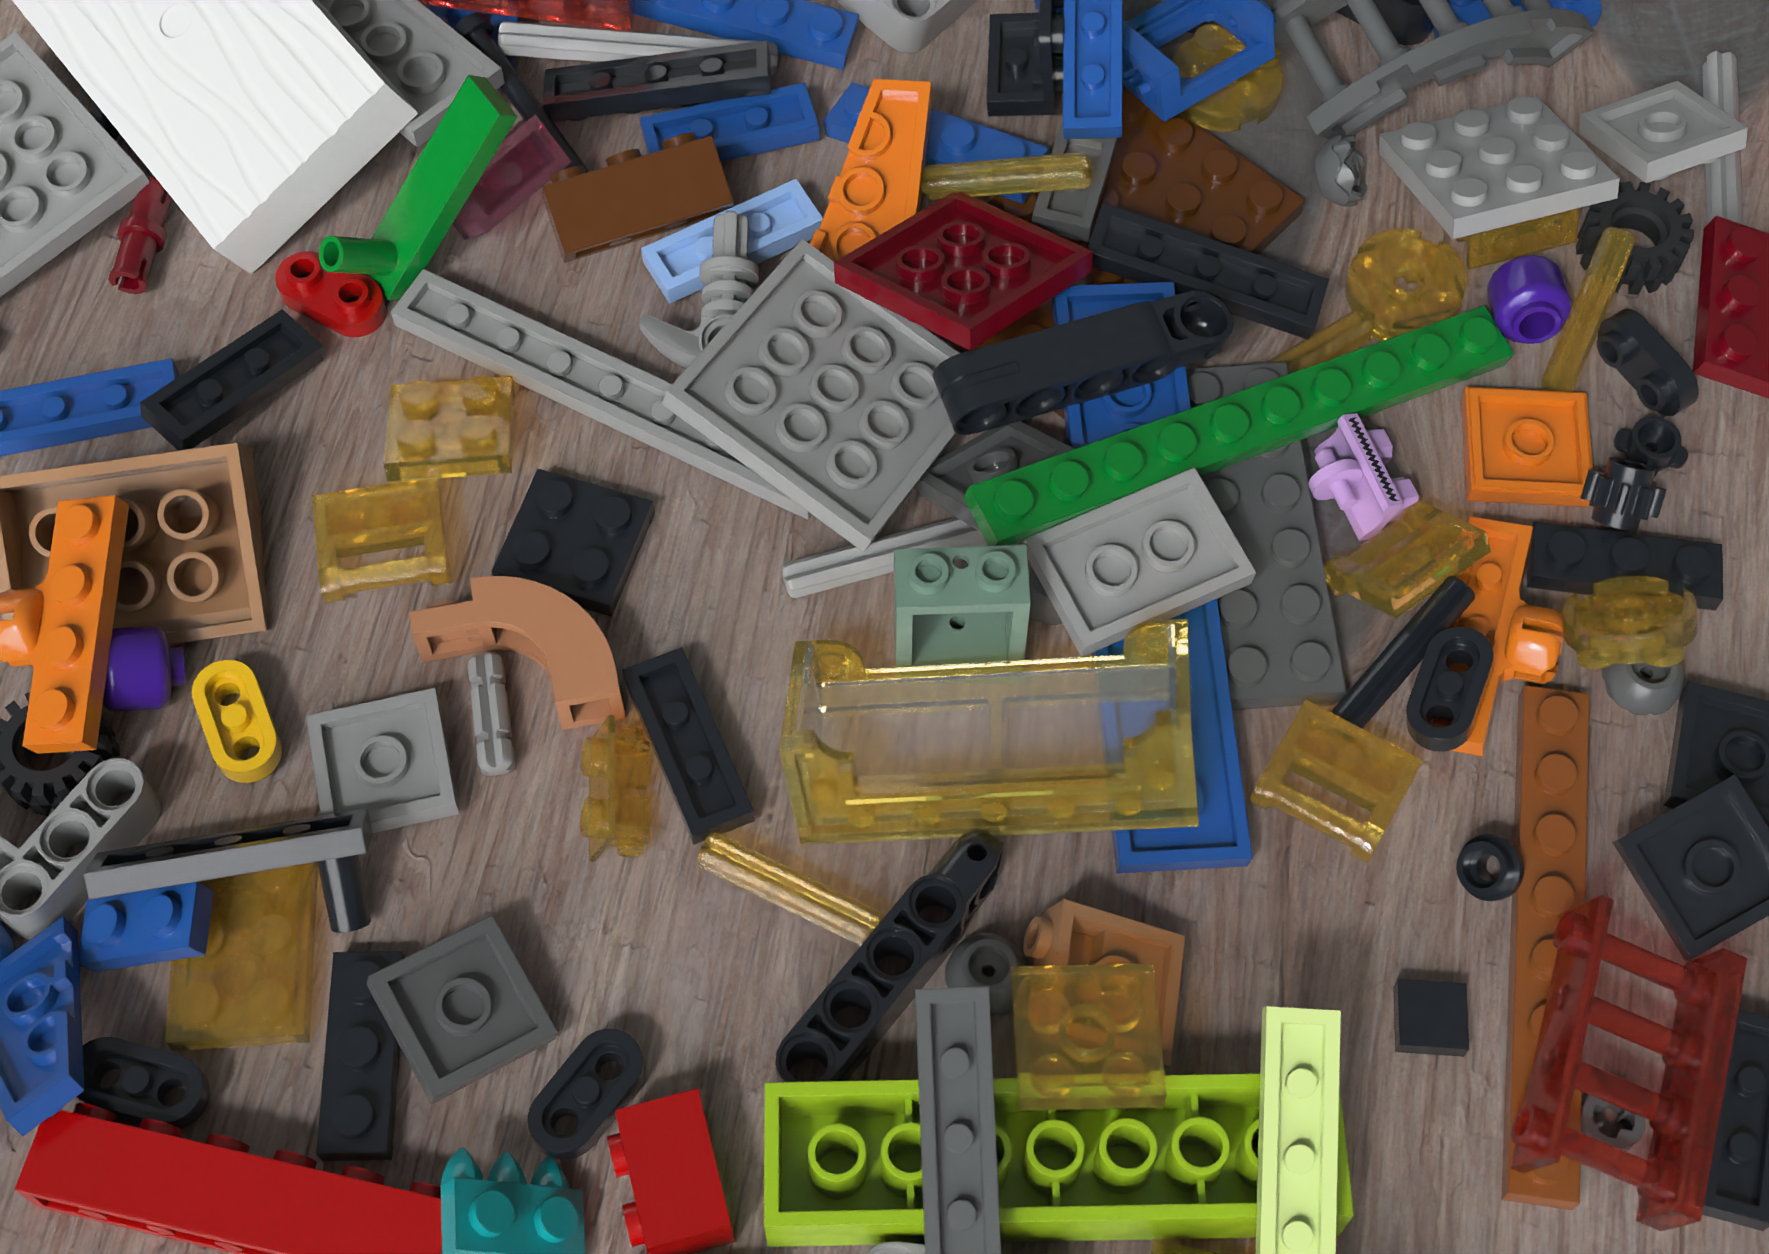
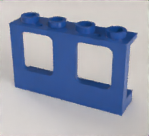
(1157, 79)

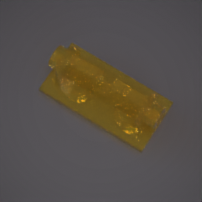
(1521, 239)
(609, 814)

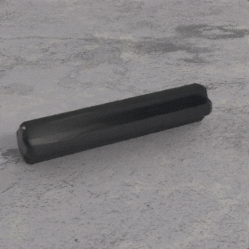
(1404, 652)

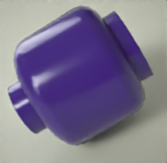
(1529, 299)
(141, 669)

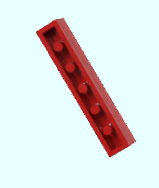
(220, 1192)

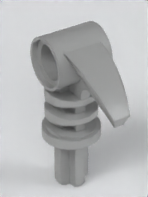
(727, 288)

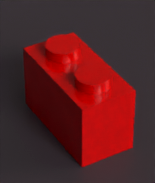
(672, 1176)

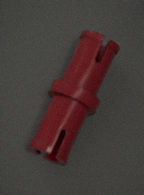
(141, 238)

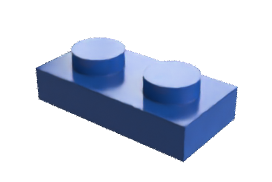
(146, 927)

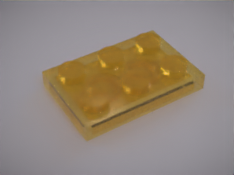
(255, 967)

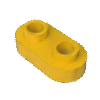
(238, 725)

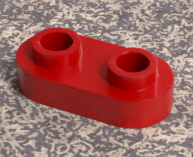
(324, 295)

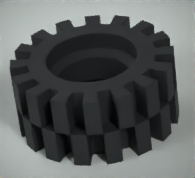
(1653, 218)
(50, 786)

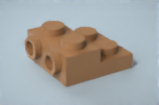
(1088, 936)

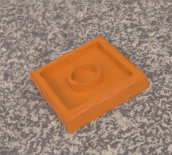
(1526, 446)

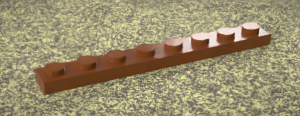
(1553, 843)

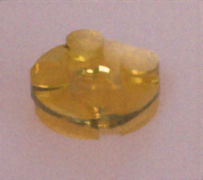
(1242, 100)
(1397, 254)
(1630, 623)

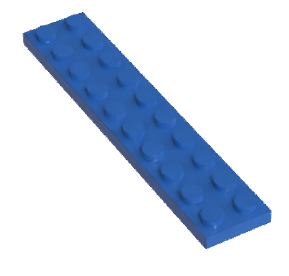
(1223, 825)

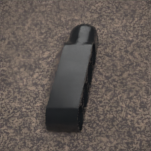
(1080, 360)
(956, 882)

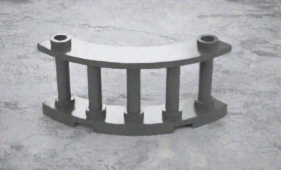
(1521, 37)

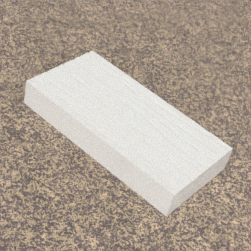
(231, 105)

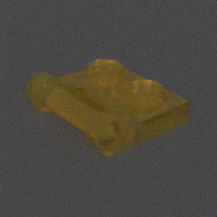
(378, 521)
(1407, 559)
(1344, 762)

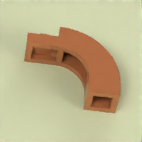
(535, 623)

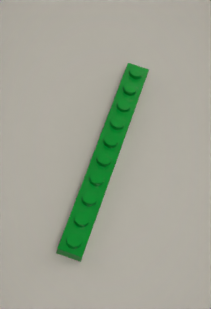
(1237, 426)

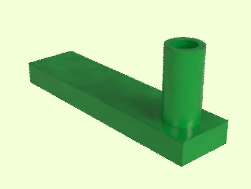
(430, 195)

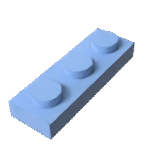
(775, 225)

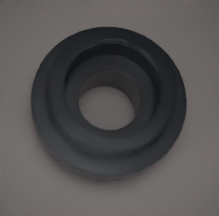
(1473, 872)

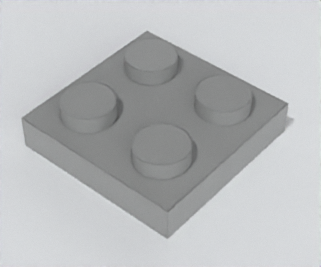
(1663, 131)
(384, 759)

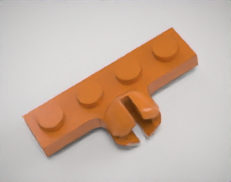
(68, 625)
(1522, 635)

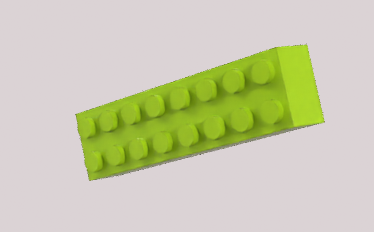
(850, 1165)

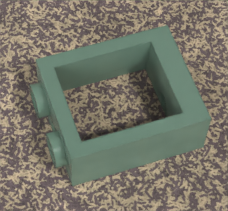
(983, 599)

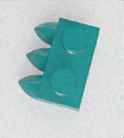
(508, 1212)

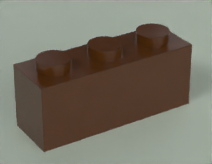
(636, 196)

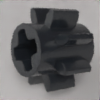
(1623, 493)

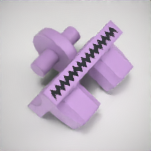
(1356, 476)

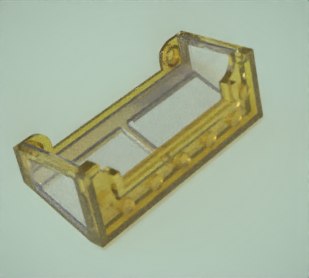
(991, 743)

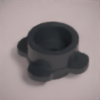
(1658, 435)

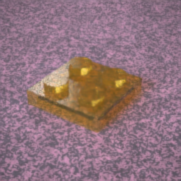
(450, 428)
(1087, 1037)

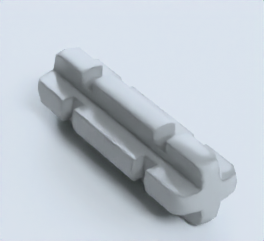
(491, 714)

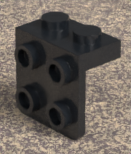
(1025, 61)

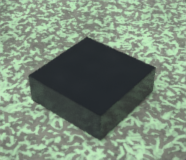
(1431, 1017)

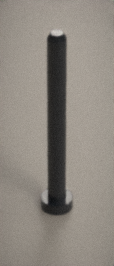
(478, 31)

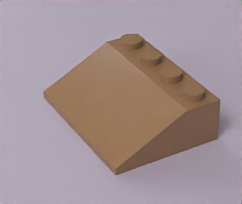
(187, 544)

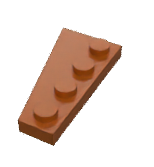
(881, 169)

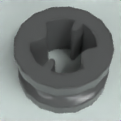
(1624, 1138)

